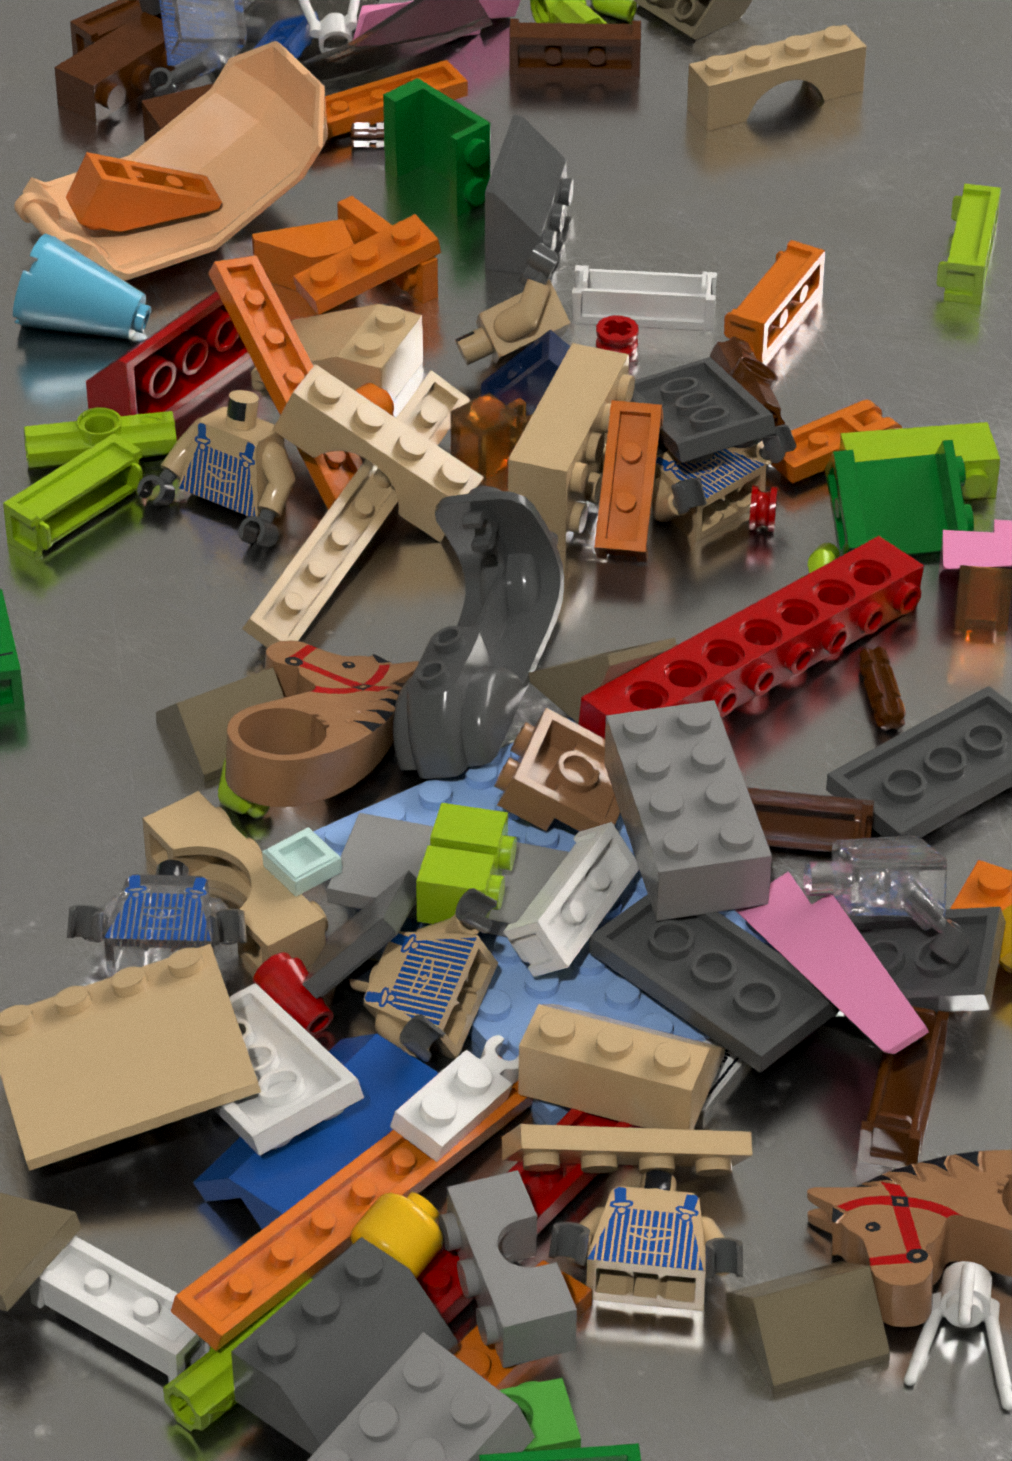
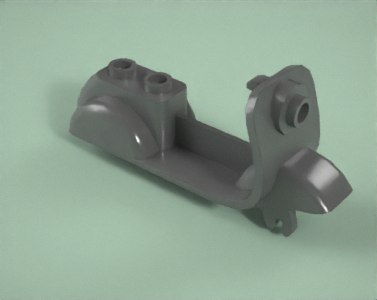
(478, 671)

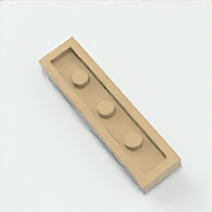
(607, 1147)

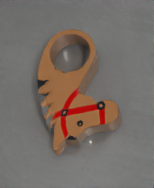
(326, 727)
(918, 1222)

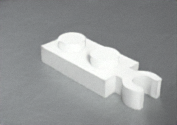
(456, 1100)

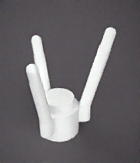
(334, 29)
(965, 1303)

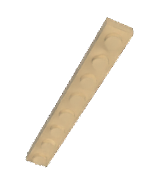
(346, 527)

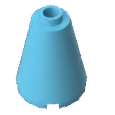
(77, 295)

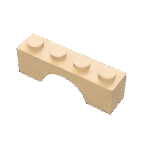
(730, 85)
(333, 417)
(216, 850)

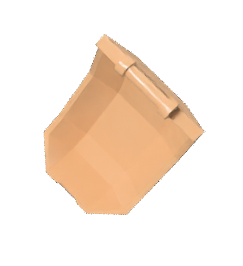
(246, 134)

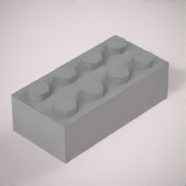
(687, 810)
(428, 1411)

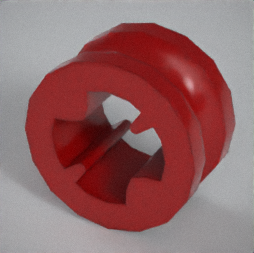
(617, 334)
(763, 509)

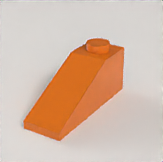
(135, 194)

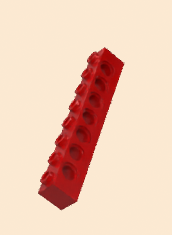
(769, 638)

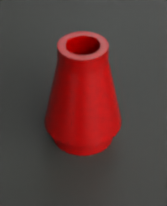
(283, 980)

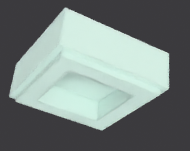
(302, 861)

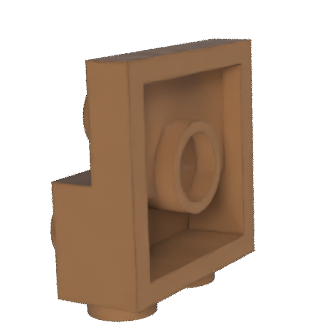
(558, 776)

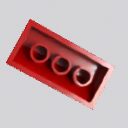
(171, 363)

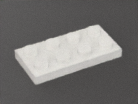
(294, 1072)

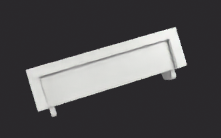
(646, 297)
(573, 900)
(118, 1306)

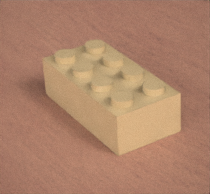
(564, 443)

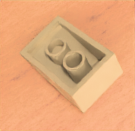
(364, 345)

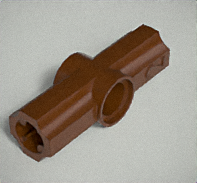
(758, 379)

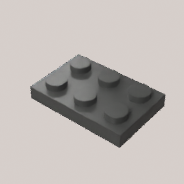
(925, 976)

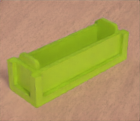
(972, 244)
(72, 495)

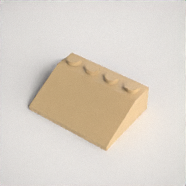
(122, 1056)

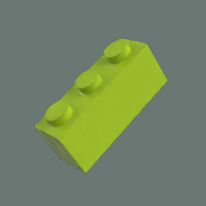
(970, 441)

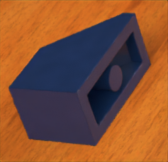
(528, 372)

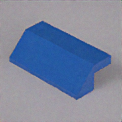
(288, 1174)

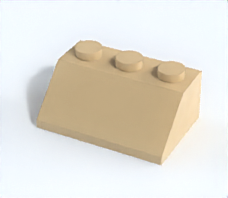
(615, 1068)

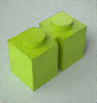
(464, 852)

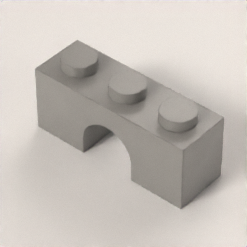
(520, 1308)

